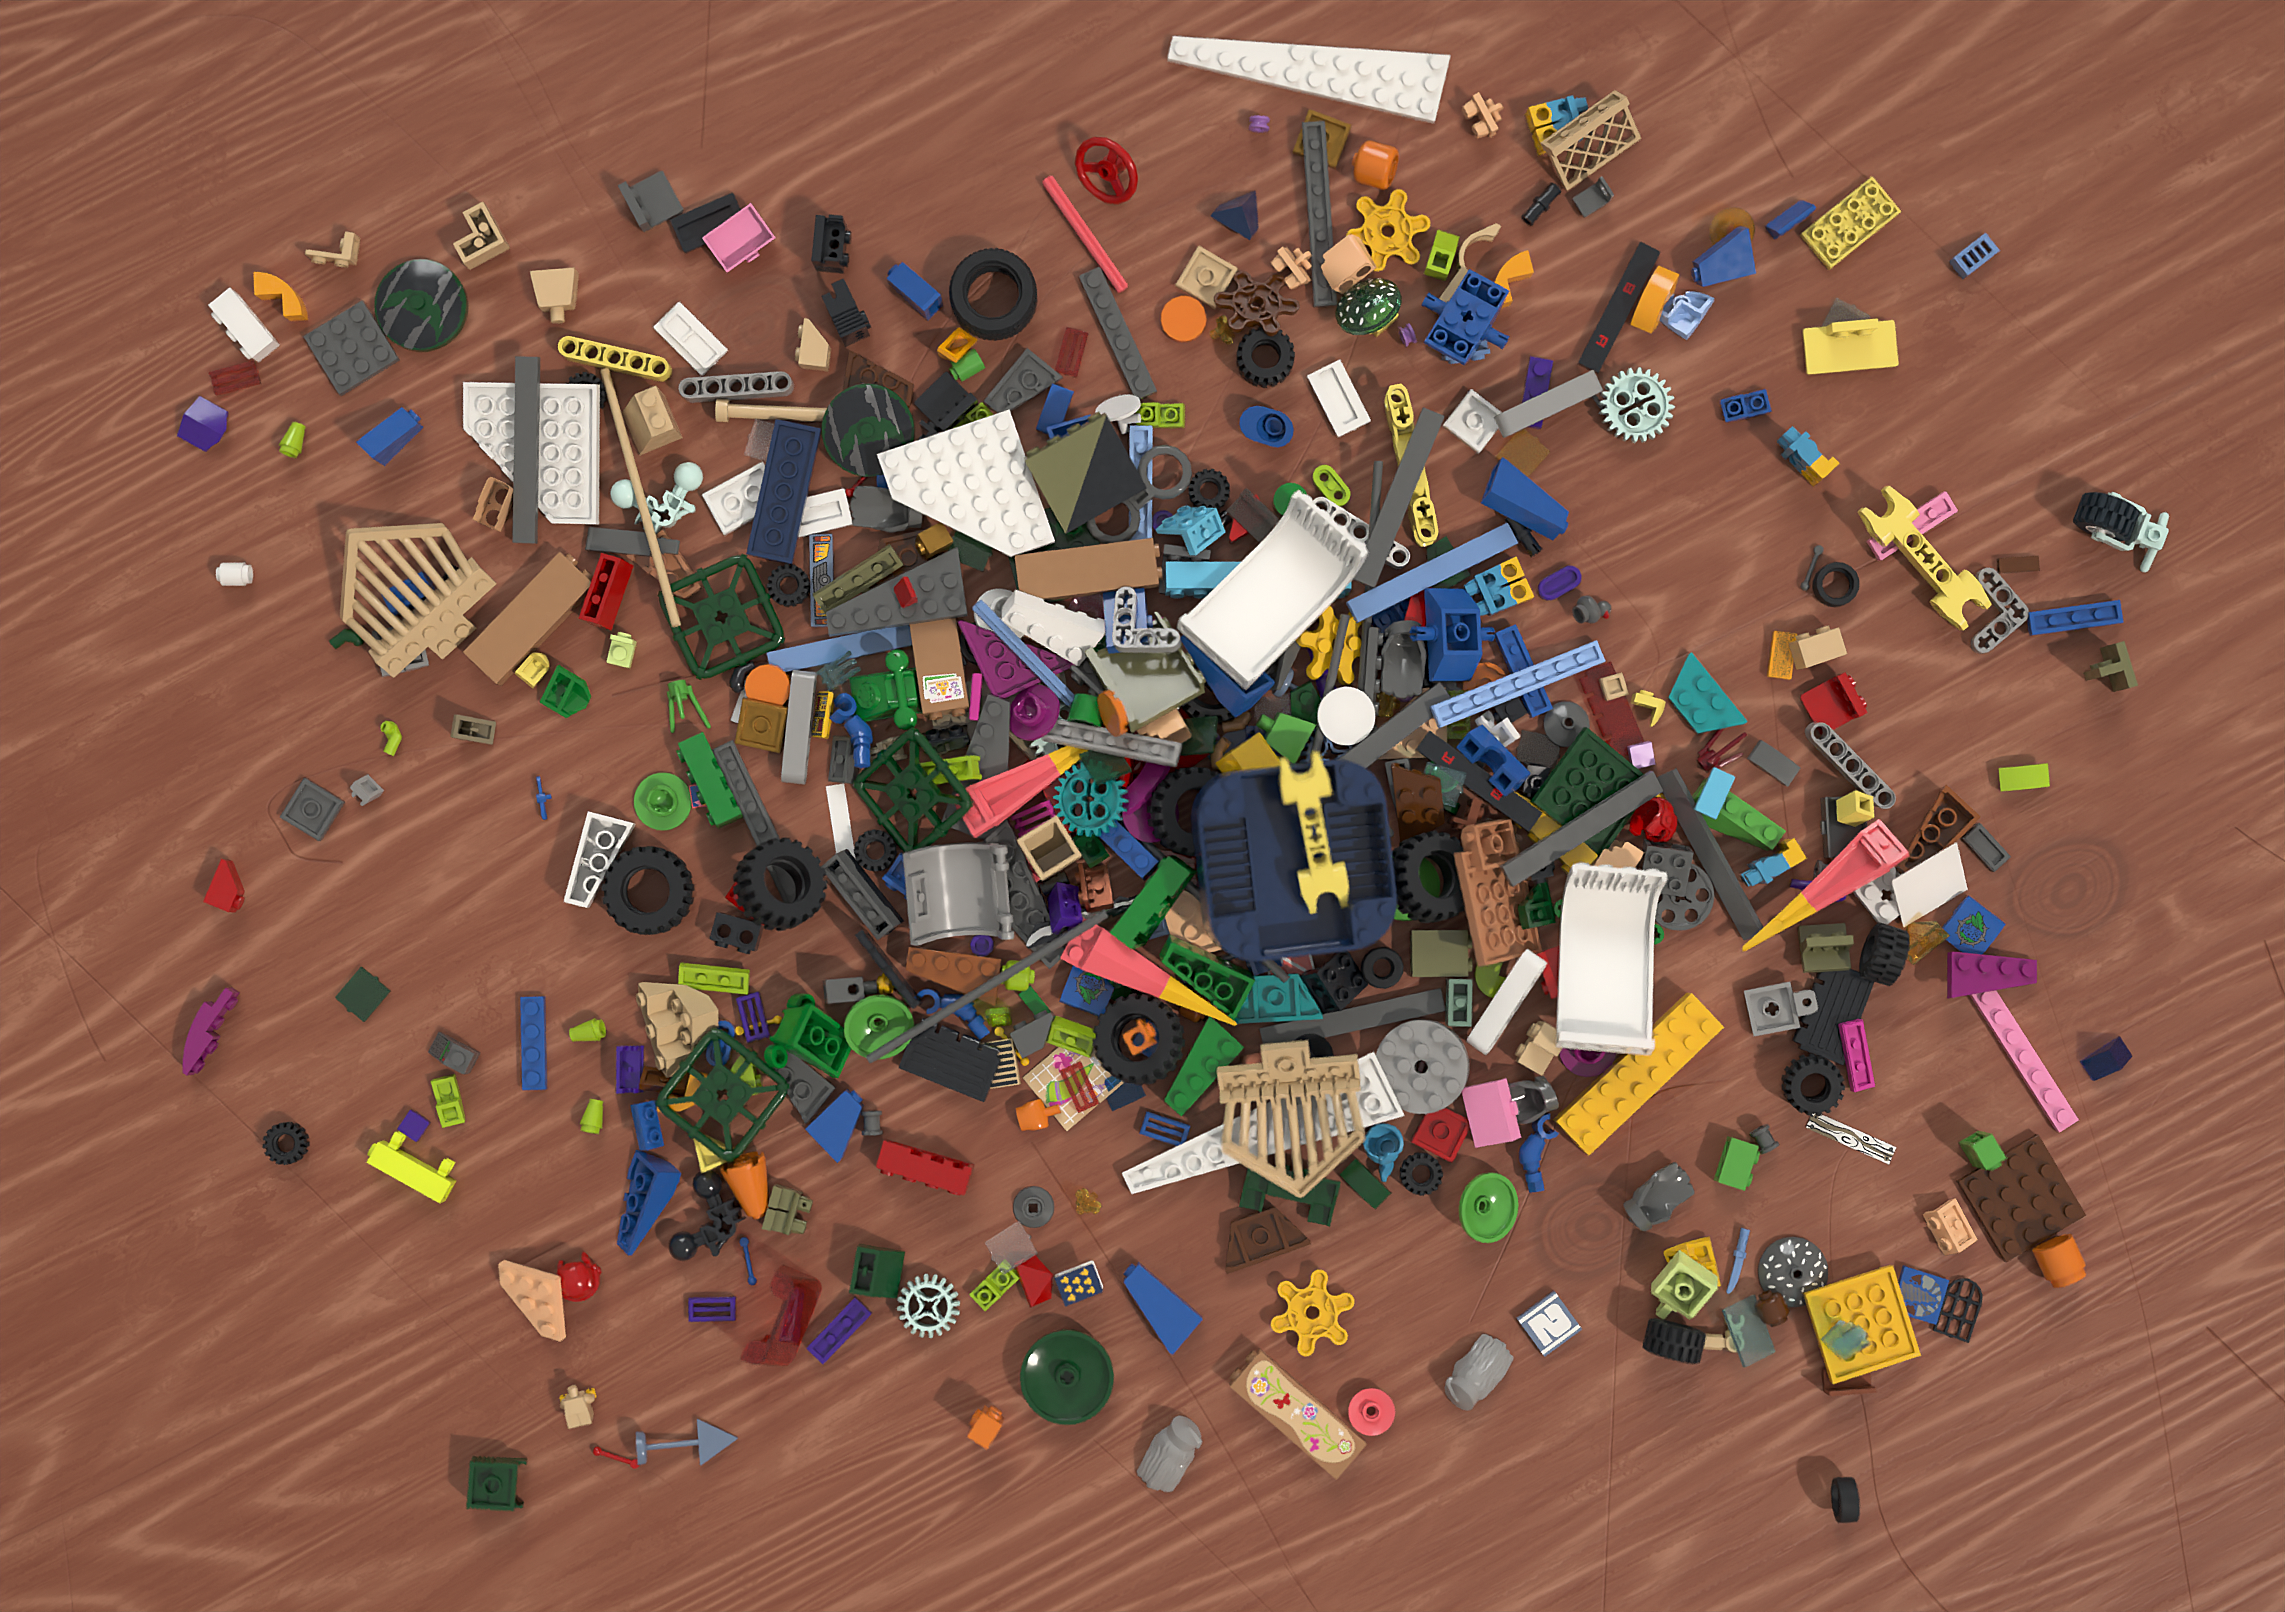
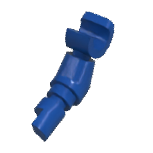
(857, 728)
(966, 1012)
(1531, 1152)

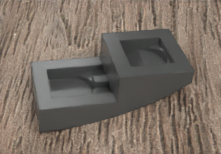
(1773, 763)

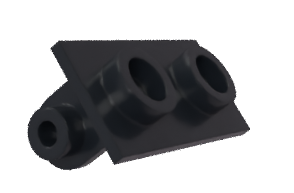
(954, 735)

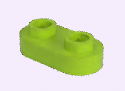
(1332, 485)

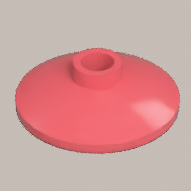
(1374, 1423)

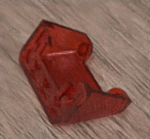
(800, 1299)

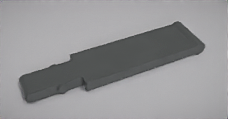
(626, 542)

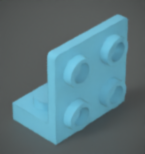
(1197, 526)

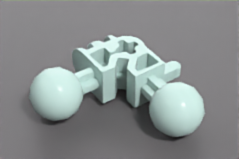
(687, 477)

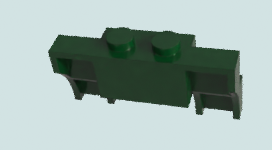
(1321, 1197)

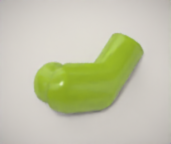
(393, 735)

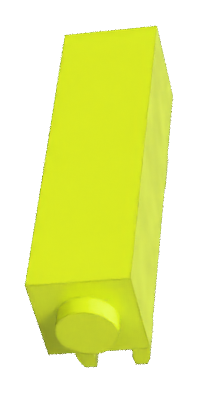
(410, 1170)

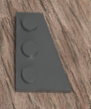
(1021, 383)
(807, 1086)

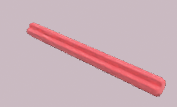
(1085, 234)

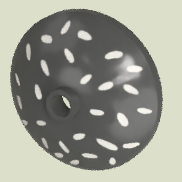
(1785, 1257)

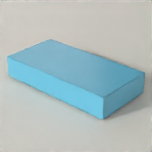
(1714, 793)

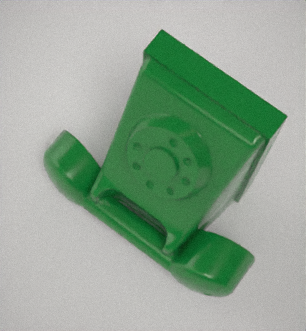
(889, 693)
(809, 1036)

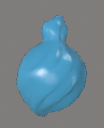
(1383, 1146)

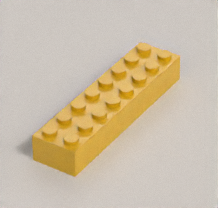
(1636, 1077)

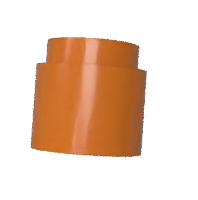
(2060, 1260)

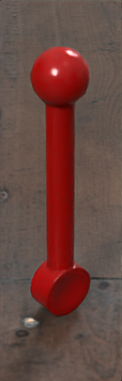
(849, 492)
(598, 1451)

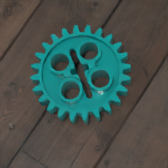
(1070, 798)

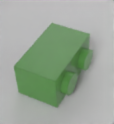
(1983, 1150)
(1736, 1163)

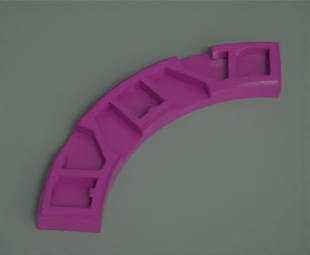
(1141, 788)

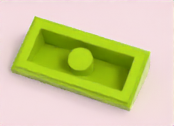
(1071, 1036)

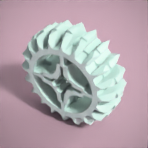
(921, 1297)

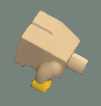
(578, 1406)

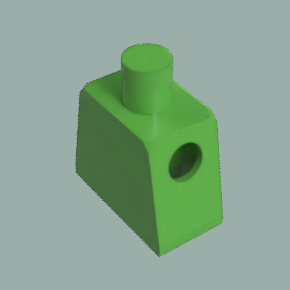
(1286, 734)

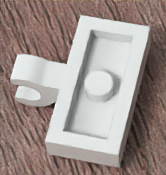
(1503, 731)

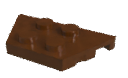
(905, 548)
(1417, 801)
(1261, 1238)

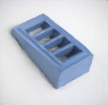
(1960, 266)

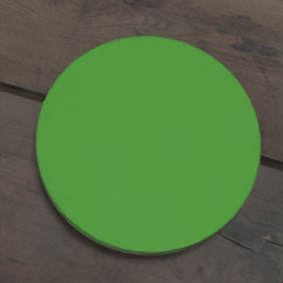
(662, 801)

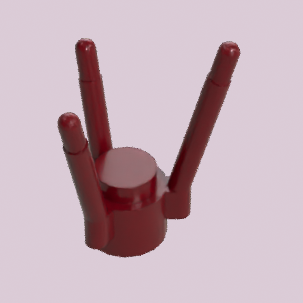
(1710, 759)

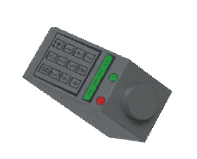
(453, 1053)

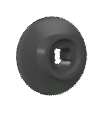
(1033, 1195)

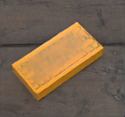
(1780, 657)

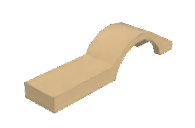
(1486, 234)

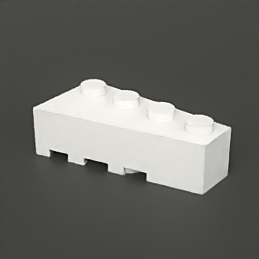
(1053, 626)
(598, 847)

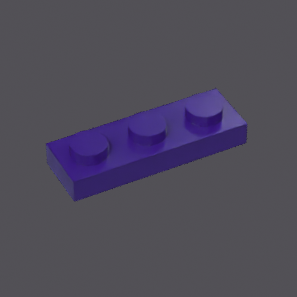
(1537, 381)
(839, 1330)

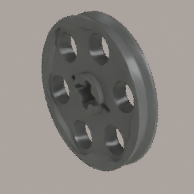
(1681, 906)

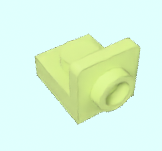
(621, 650)

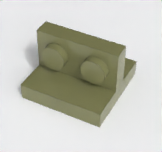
(2116, 666)
(1824, 947)

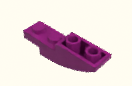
(201, 1036)

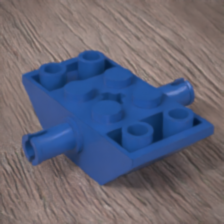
(1467, 318)
(1452, 634)

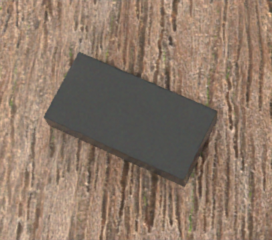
(1985, 847)

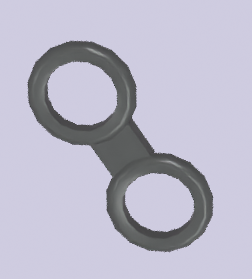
(1139, 500)

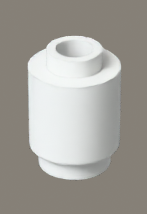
(234, 574)

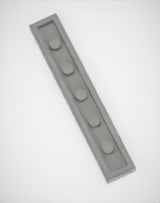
(1125, 745)

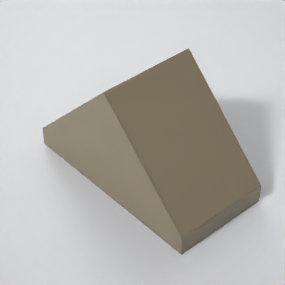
(473, 729)

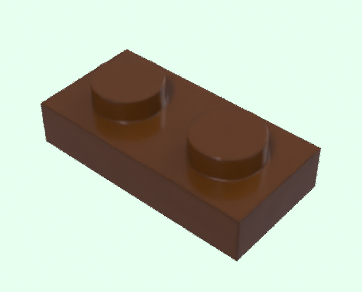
(655, 1080)

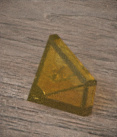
(1924, 938)

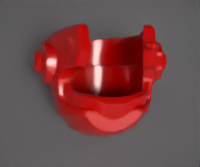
(1656, 820)
(578, 1279)

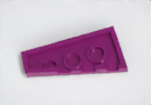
(1985, 973)

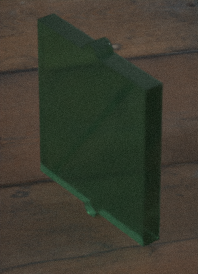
(971, 551)
(1203, 736)
(1104, 766)
(363, 994)

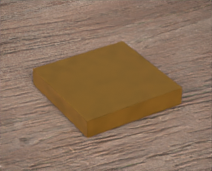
(1335, 136)
(761, 725)

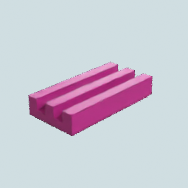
(975, 699)
(1021, 824)

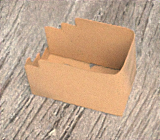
(1347, 263)
(483, 506)
(1167, 727)
(1619, 855)

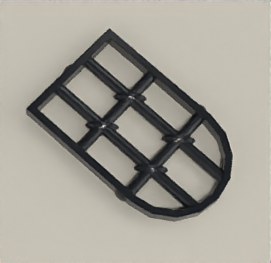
(1969, 1301)

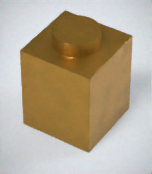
(933, 541)

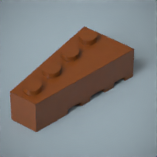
(1941, 827)
(955, 970)

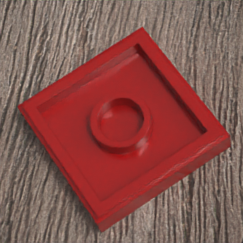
(1441, 1133)

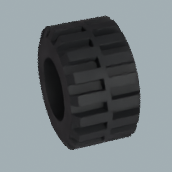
(1260, 375)
(1884, 954)
(1826, 1098)
(1674, 1341)

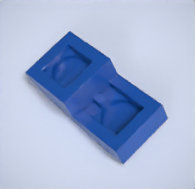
(1054, 407)

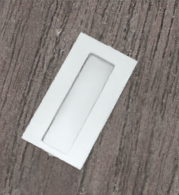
(690, 338)
(1338, 398)
(825, 513)

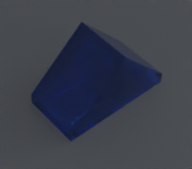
(2107, 1059)

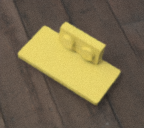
(1850, 346)

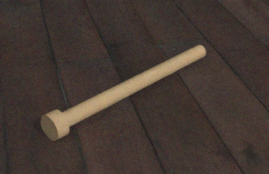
(725, 410)

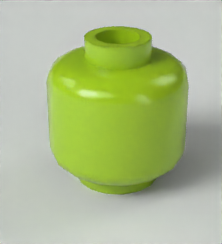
(1021, 980)

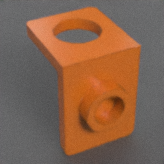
(1148, 1033)

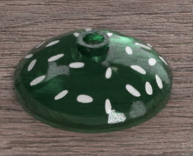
(1368, 306)

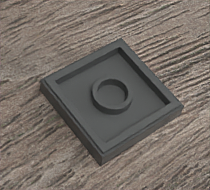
(312, 809)

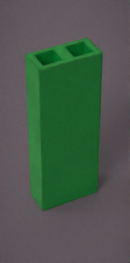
(1033, 1001)

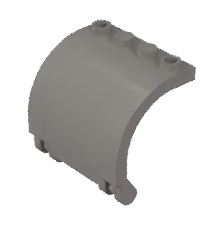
(957, 891)

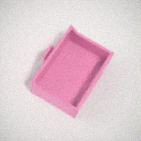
(739, 238)
(1491, 1113)

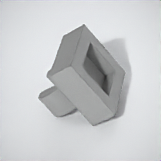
(366, 789)

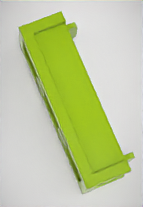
(962, 767)

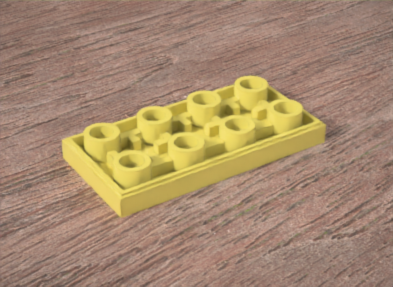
(1850, 223)

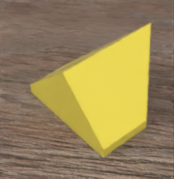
(707, 1158)

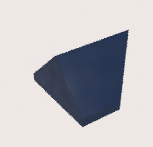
(1239, 214)

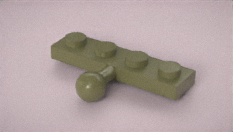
(858, 579)

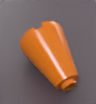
(748, 1182)

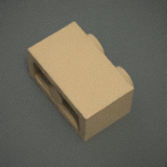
(1817, 648)

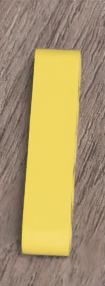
(606, 351)

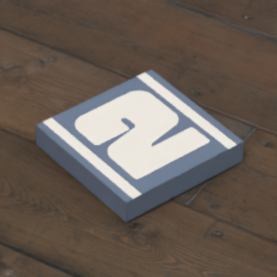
(1549, 1323)

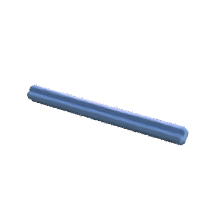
(1023, 652)

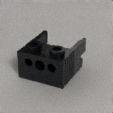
(823, 256)
(847, 319)

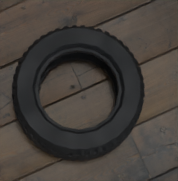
(993, 261)

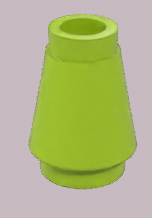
(293, 440)
(588, 1031)
(593, 1117)

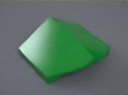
(566, 693)

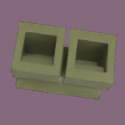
(782, 1220)

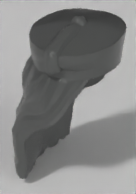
(877, 510)
(1402, 661)
(1533, 1099)
(1659, 1197)

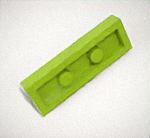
(714, 978)

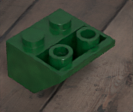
(876, 1271)

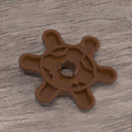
(1262, 293)

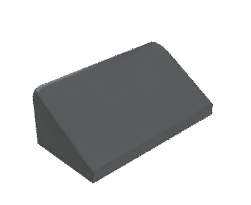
(842, 761)

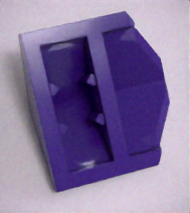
(203, 424)

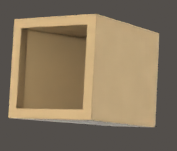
(650, 420)
(1049, 848)

